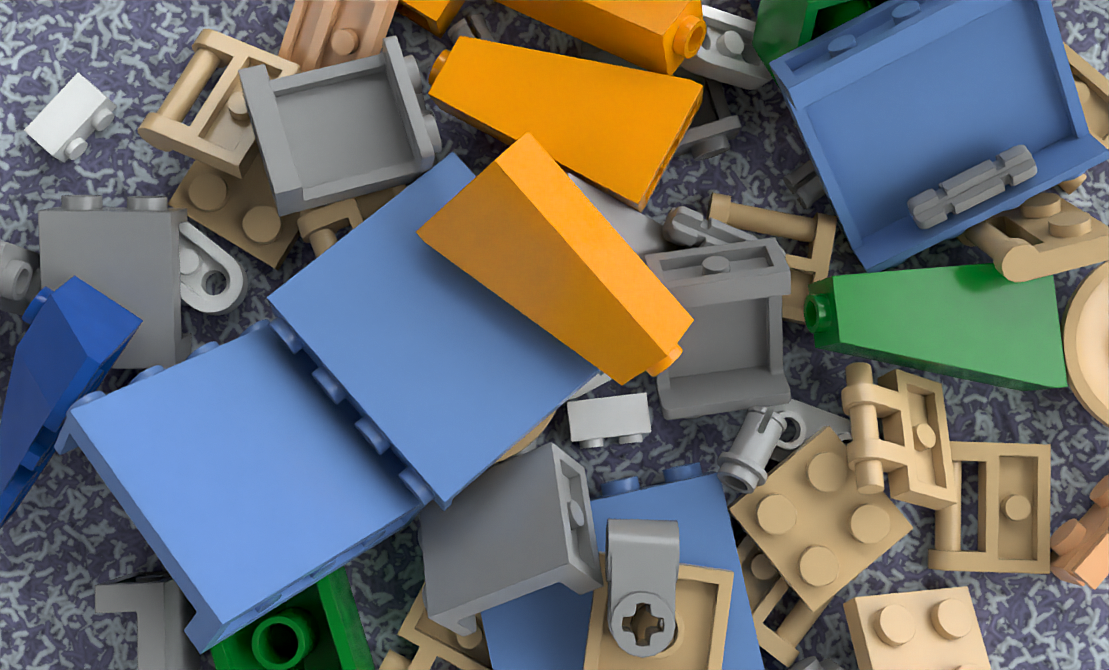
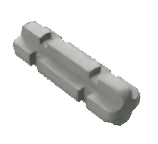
(972, 187)
(689, 228)

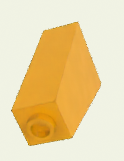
(639, 31)
(590, 116)
(560, 263)

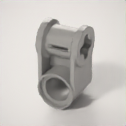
(638, 570)

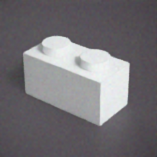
(71, 119)
(609, 417)

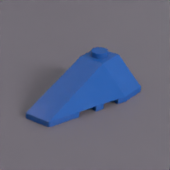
(60, 359)

